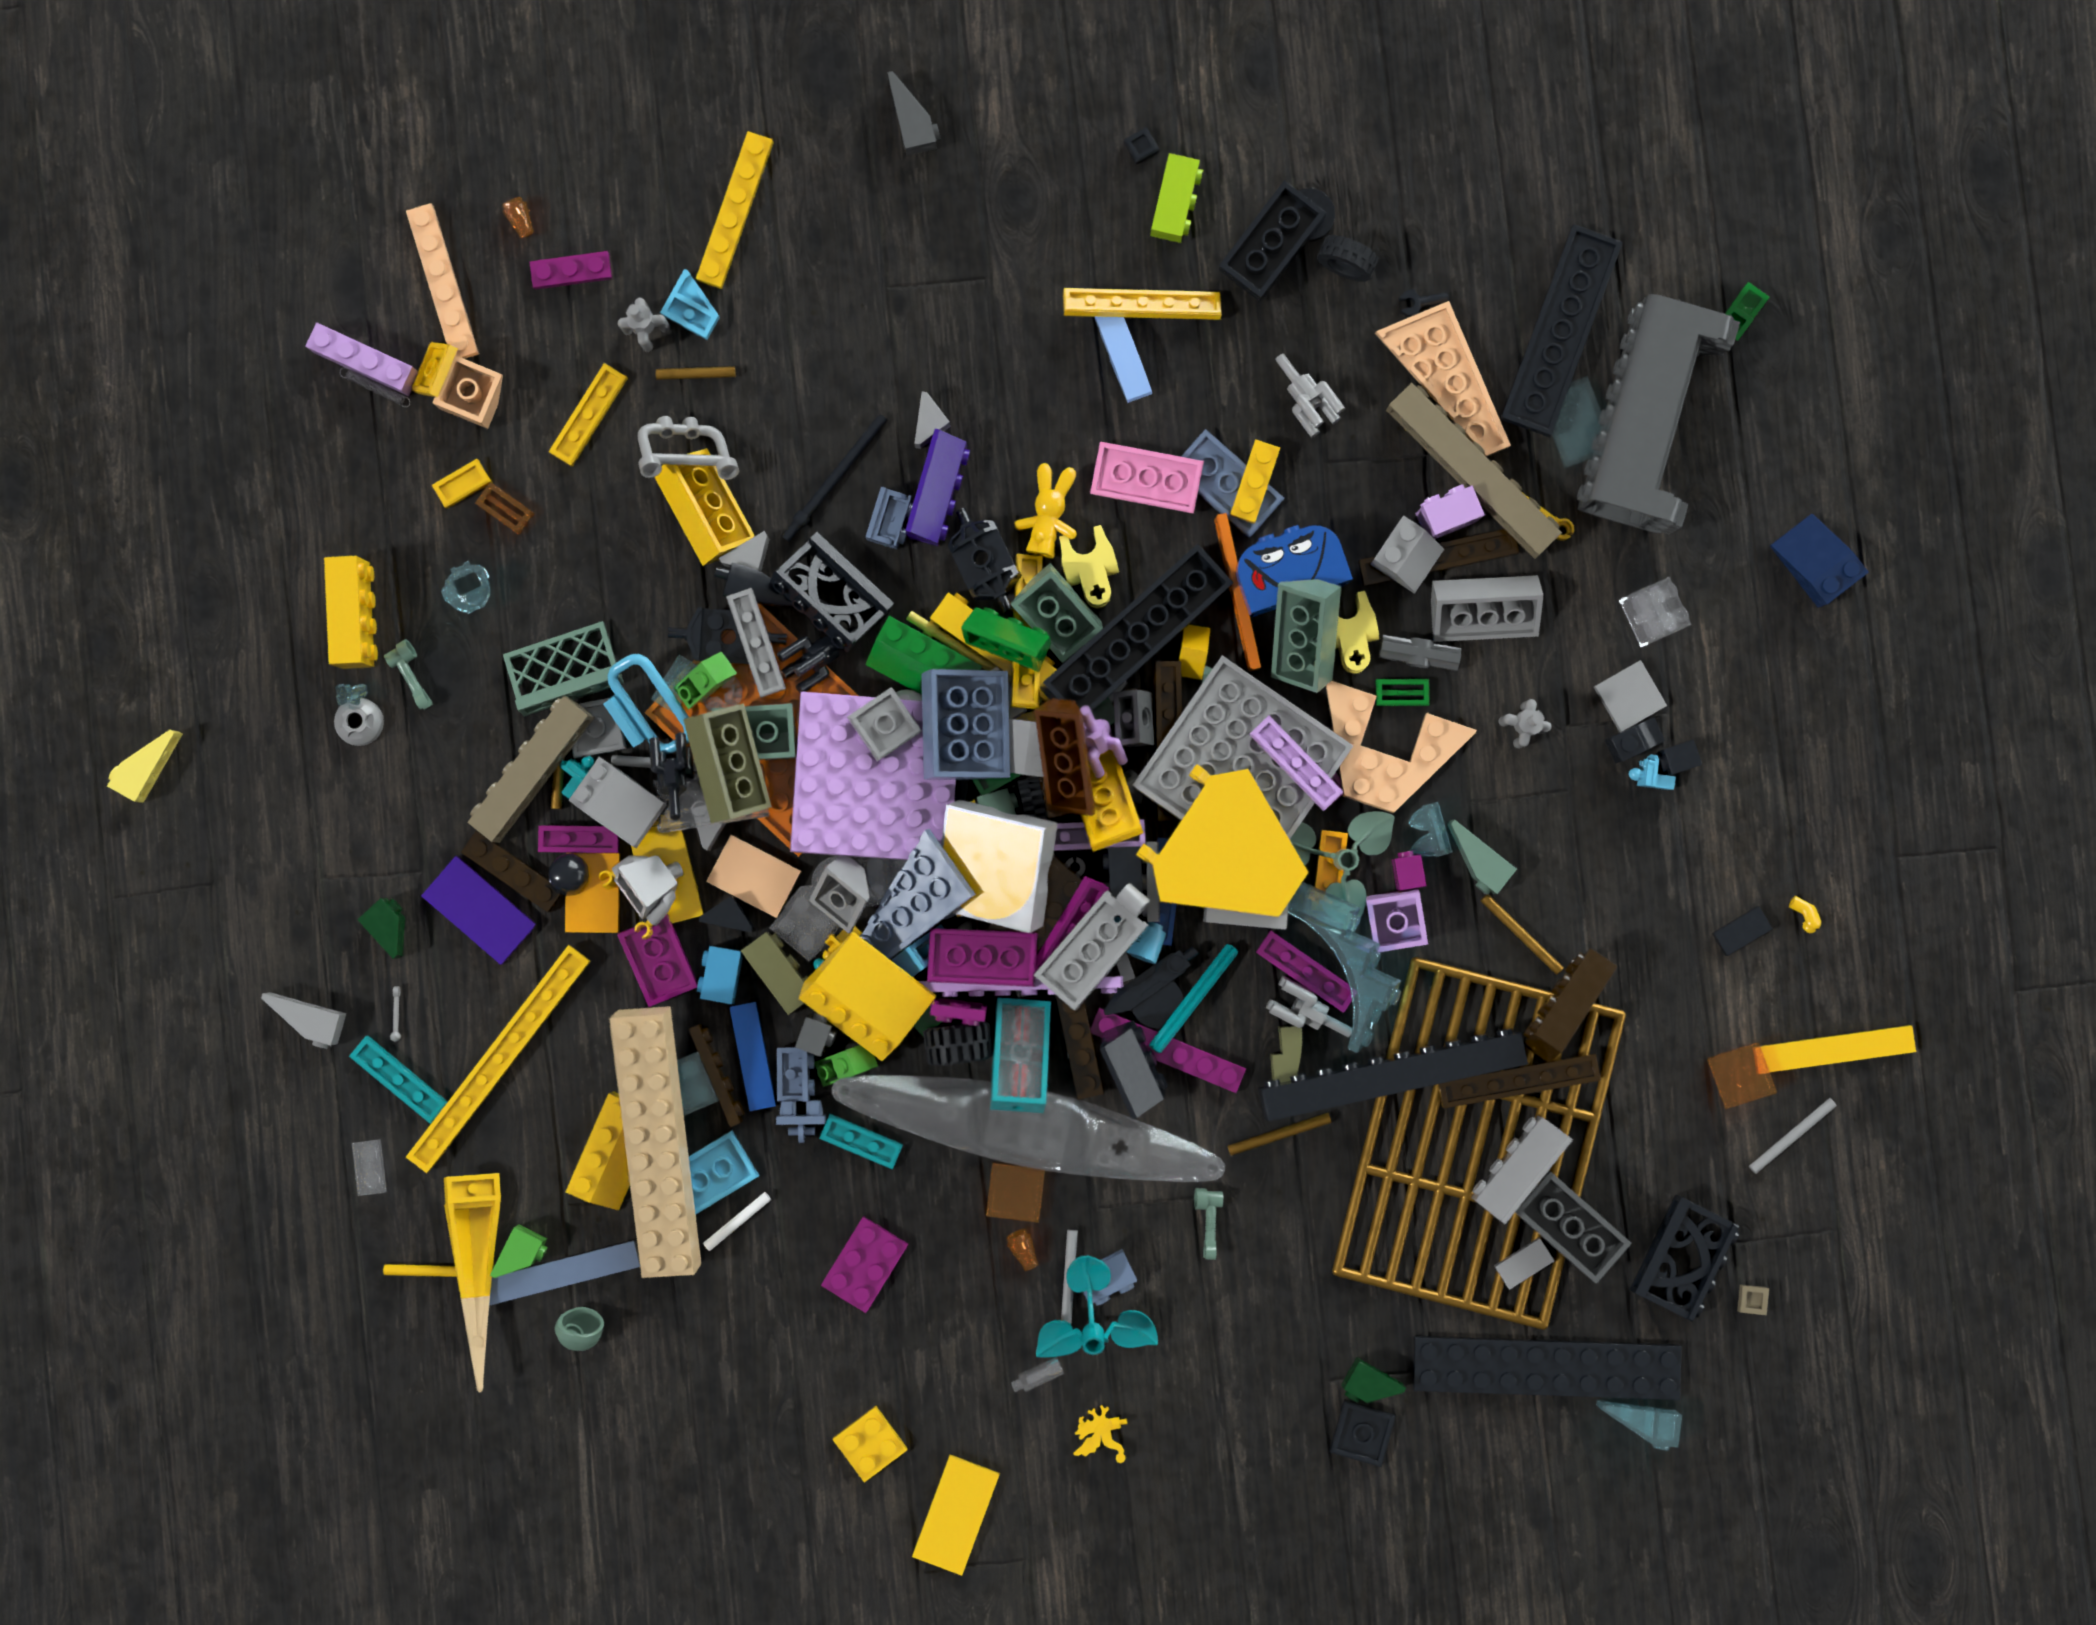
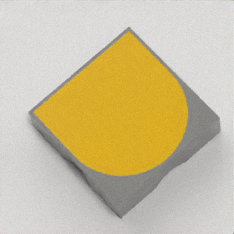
(1002, 861)

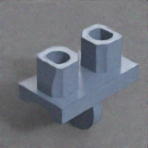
(789, 1116)

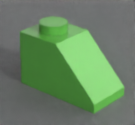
(520, 1251)

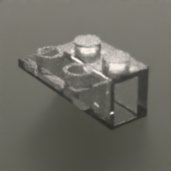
(1655, 612)

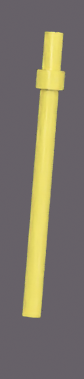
(932, 630)

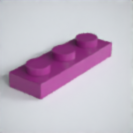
(571, 270)
(577, 839)

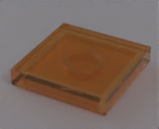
(1742, 1075)
(1015, 1192)

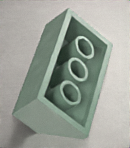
(1305, 633)

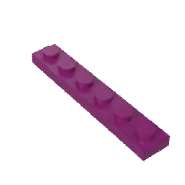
(1180, 1055)

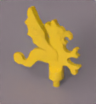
(1102, 1429)

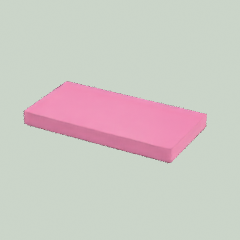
(1147, 477)

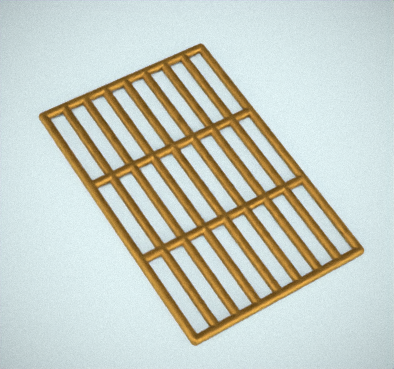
(1465, 1193)

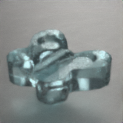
(352, 694)

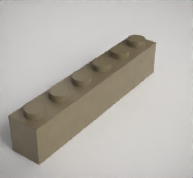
(530, 769)

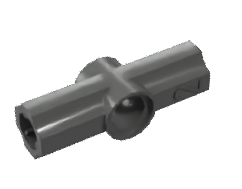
(1419, 653)

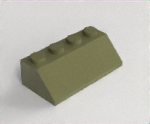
(727, 763)

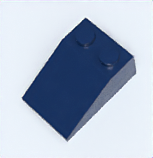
(1818, 560)

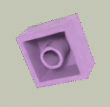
(1450, 513)
(1397, 919)

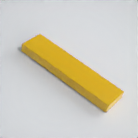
(588, 414)

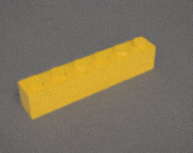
(951, 616)

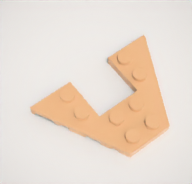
(1378, 777)

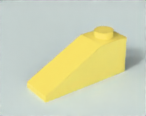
(140, 771)

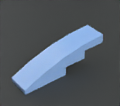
(1124, 357)

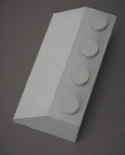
(1486, 608)
(1520, 1168)

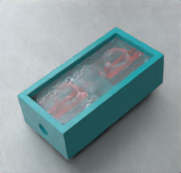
(1020, 1055)

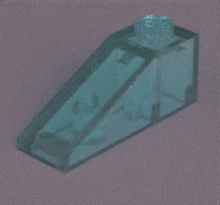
(1653, 1424)

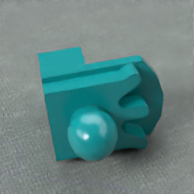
(577, 771)

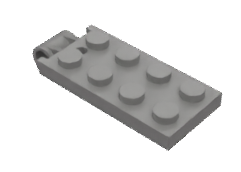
(1094, 946)

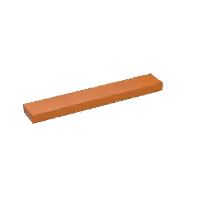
(1241, 612)

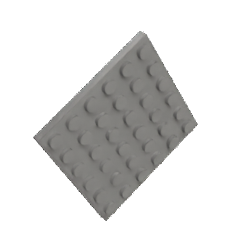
(1217, 738)

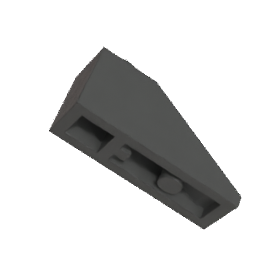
(915, 123)

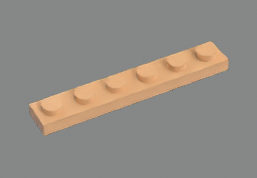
(442, 280)

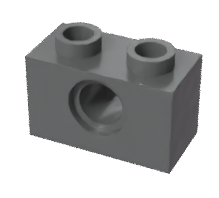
(1133, 718)

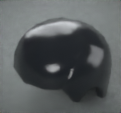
(568, 874)

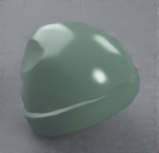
(579, 1328)

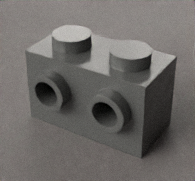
(816, 1035)

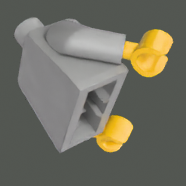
(646, 885)

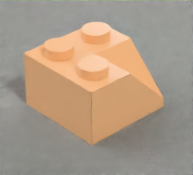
(470, 392)

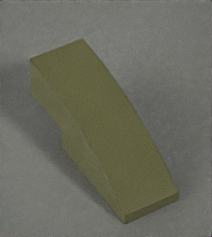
(1288, 1060)

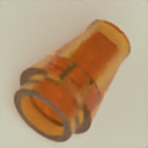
(518, 215)
(1022, 1247)

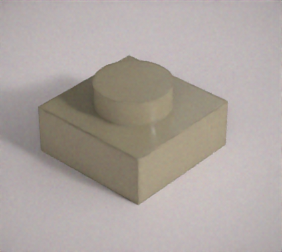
(1753, 1299)

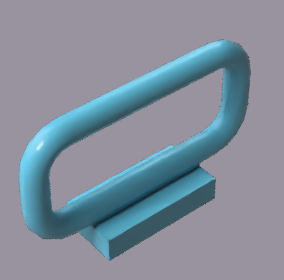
(627, 714)

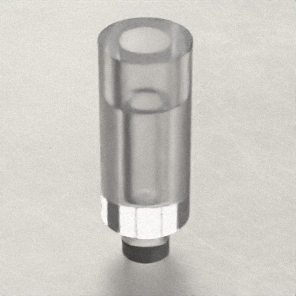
(1038, 1375)

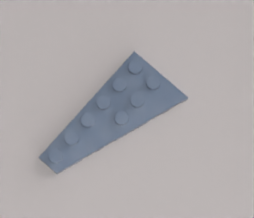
(917, 898)

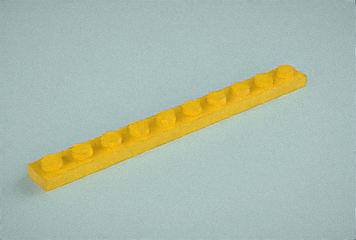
(498, 1059)

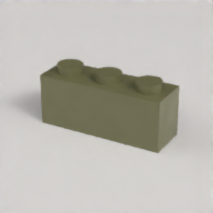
(776, 970)

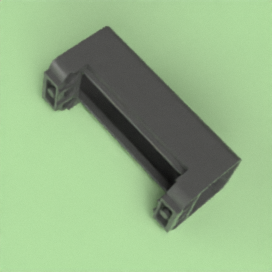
(1646, 410)

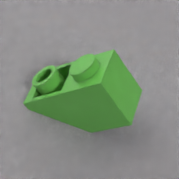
(704, 680)
(845, 1064)

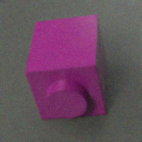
(1408, 871)

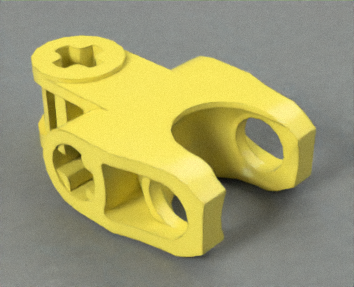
(1090, 568)
(1355, 633)

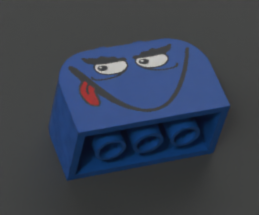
(1293, 556)

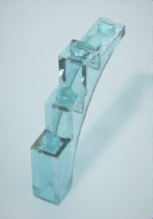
(1336, 923)

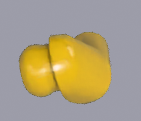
(1809, 911)

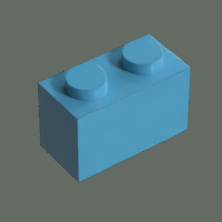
(720, 974)

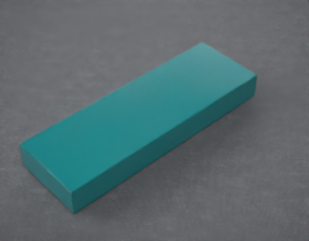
(861, 1141)

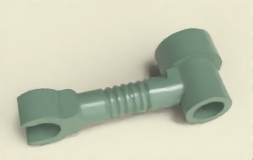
(401, 657)
(1208, 1201)

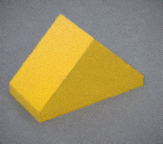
(1194, 651)

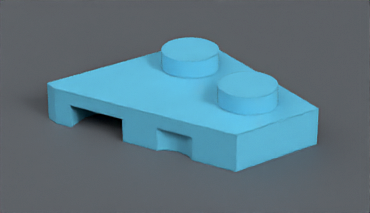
(690, 307)

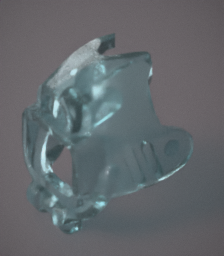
(473, 599)

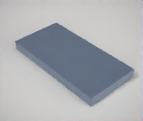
(1222, 478)

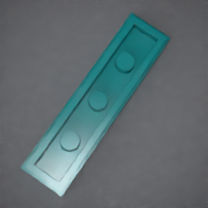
(398, 1079)

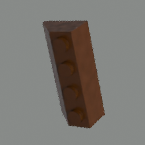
(1064, 757)

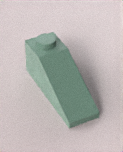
(1483, 863)

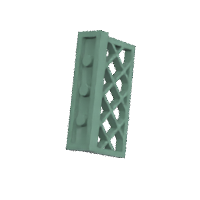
(573, 688)

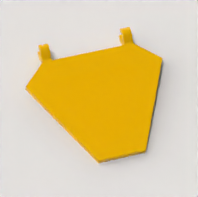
(1228, 851)

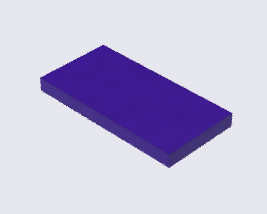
(479, 910)

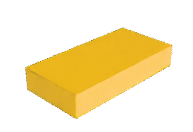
(461, 483)

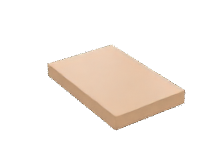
(754, 876)

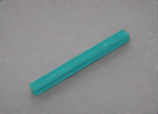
(1193, 998)

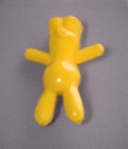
(1049, 507)

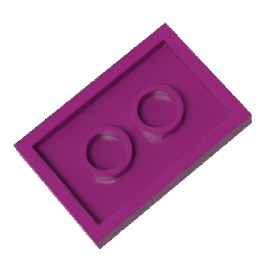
(658, 962)
(947, 1009)
(864, 1264)

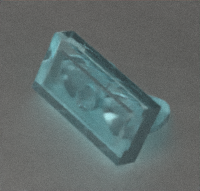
(1436, 841)

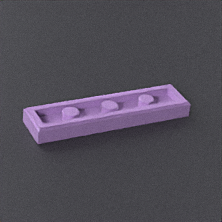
(1296, 763)

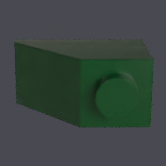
(386, 925)
(1369, 1383)

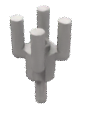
(642, 322)
(1309, 397)
(1526, 723)
(1305, 1009)

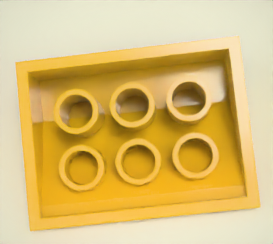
(866, 996)

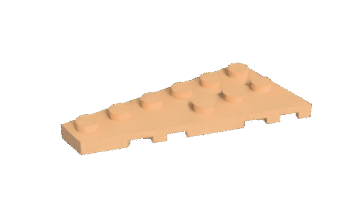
(1442, 363)

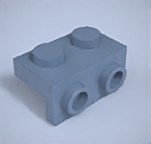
(794, 1074)

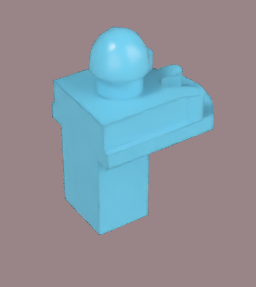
(1648, 775)

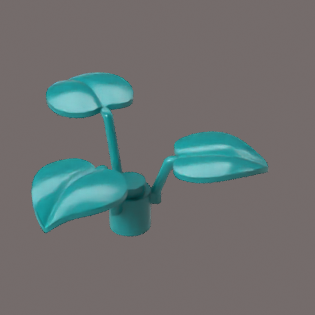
(1131, 1330)

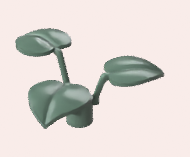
(1372, 835)

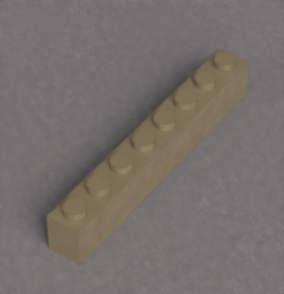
(1470, 467)

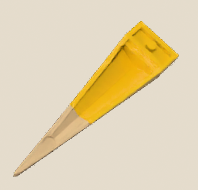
(472, 1222)

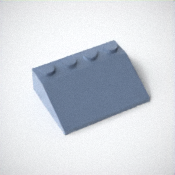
(965, 724)

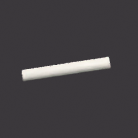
(737, 1221)

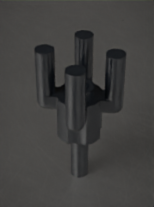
(814, 657)
(672, 772)

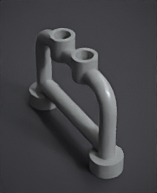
(651, 462)

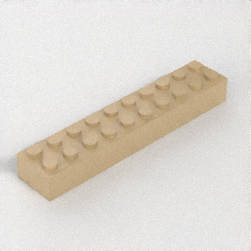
(655, 1141)

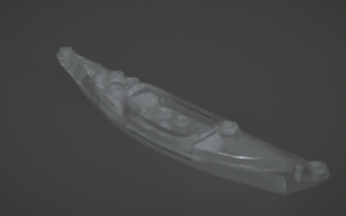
(1063, 1139)

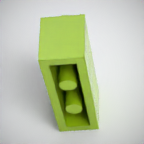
(1176, 198)

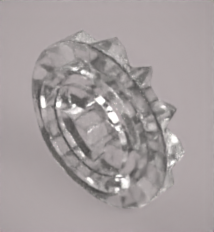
(732, 697)

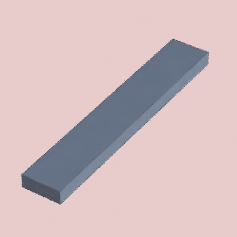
(564, 1272)

